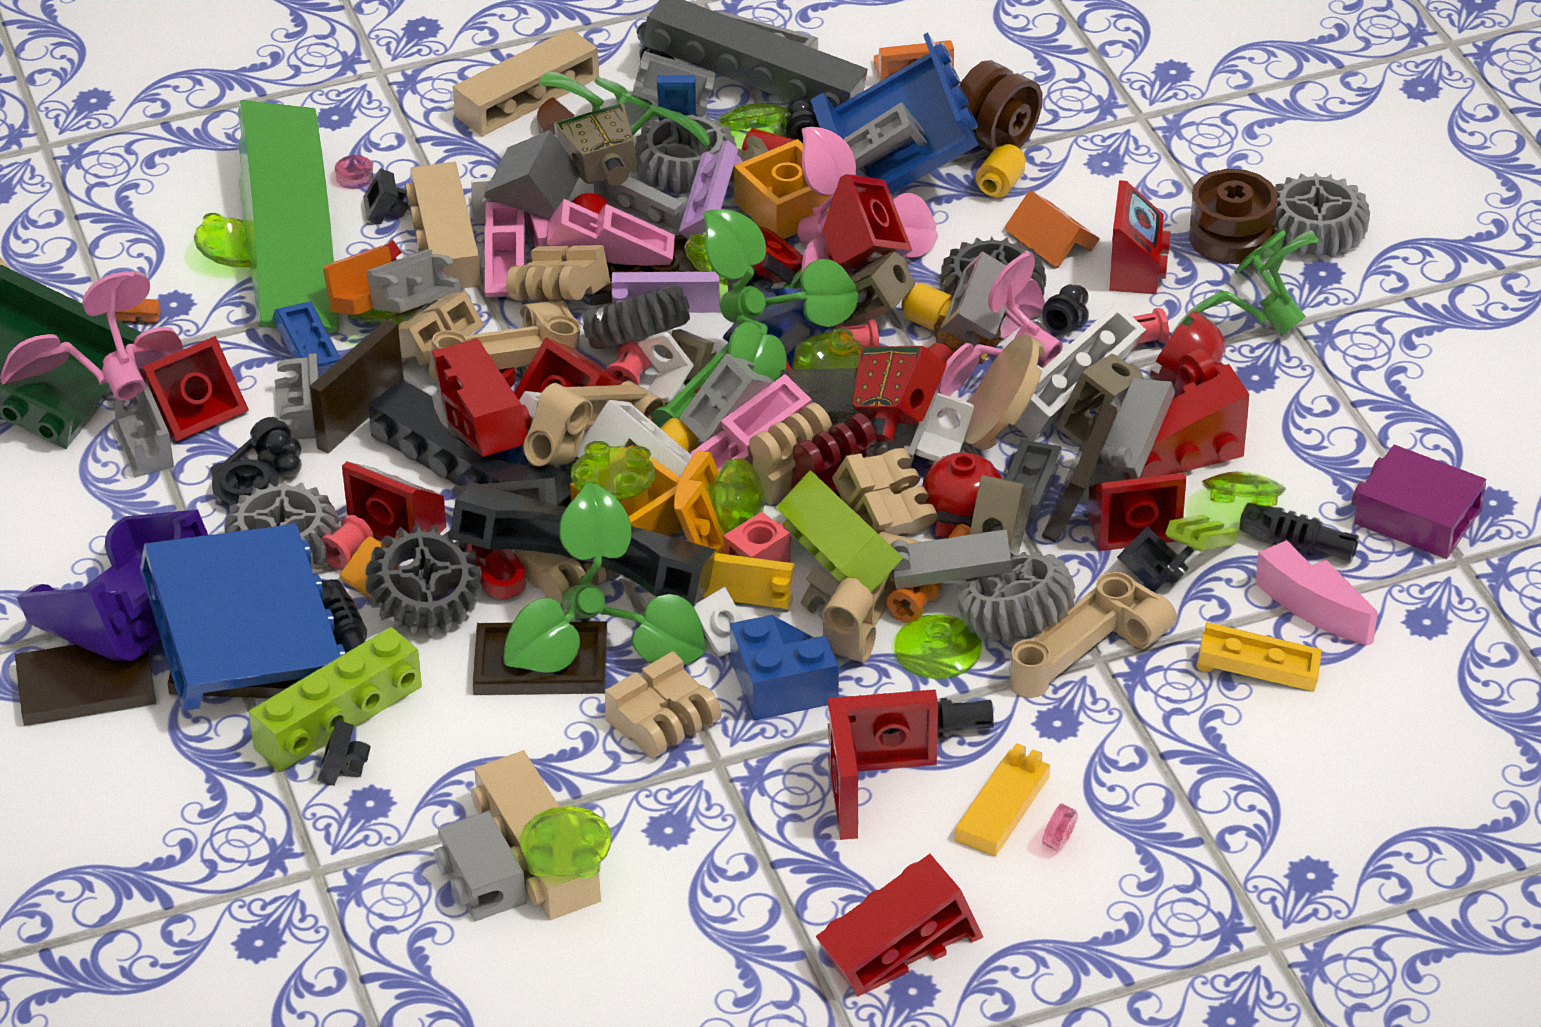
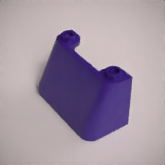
(112, 610)

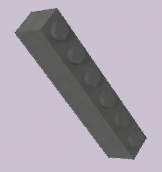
(750, 54)

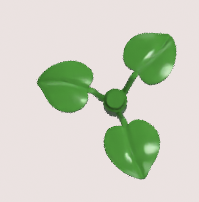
(562, 81)
(731, 248)
(1279, 305)
(542, 635)

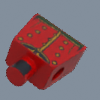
(896, 386)

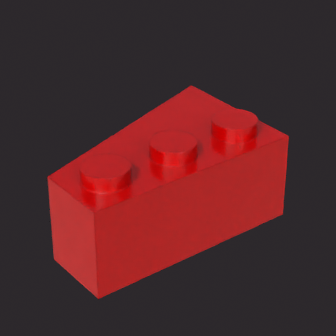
(479, 399)
(1201, 427)
(898, 926)

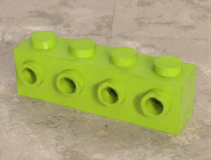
(837, 534)
(344, 690)

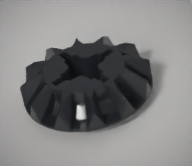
(246, 473)

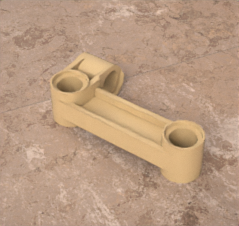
(519, 345)
(568, 411)
(1112, 606)
(855, 611)

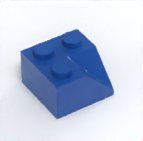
(781, 667)

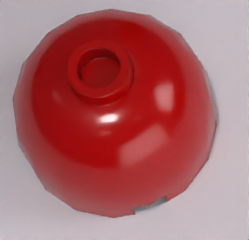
(1199, 335)
(955, 481)

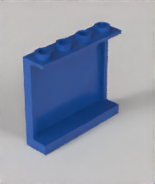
(934, 99)
(238, 610)

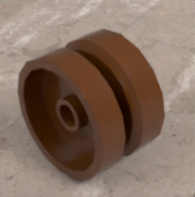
(1002, 104)
(1231, 214)

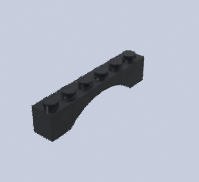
(408, 422)
(516, 522)

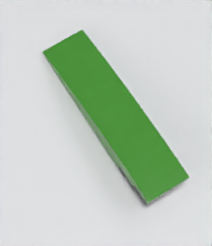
(285, 209)

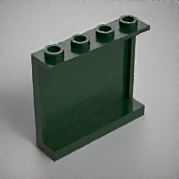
(67, 397)

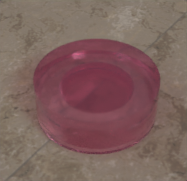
(354, 172)
(1060, 827)

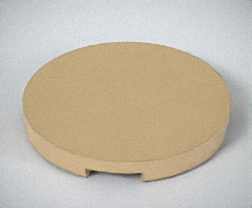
(1004, 391)

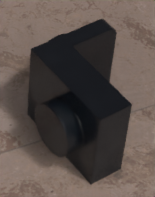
(1154, 560)

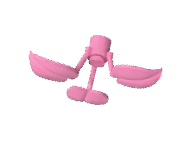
(823, 163)
(1023, 301)
(120, 368)

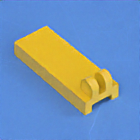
(753, 580)
(1258, 656)
(1003, 800)

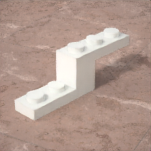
(625, 425)

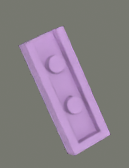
(708, 187)
(699, 287)

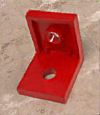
(860, 745)

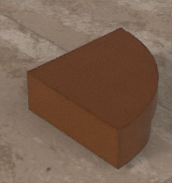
(551, 112)

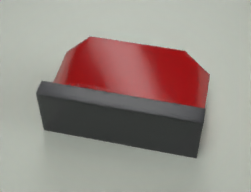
(774, 270)
(947, 522)

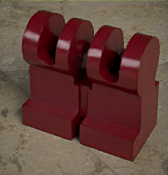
(829, 449)

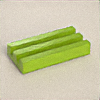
(1208, 534)

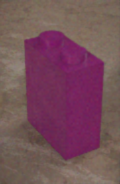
(1419, 501)

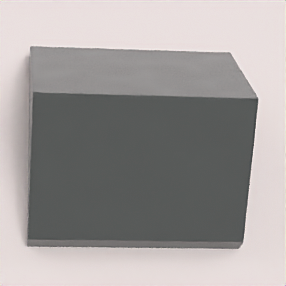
(534, 176)

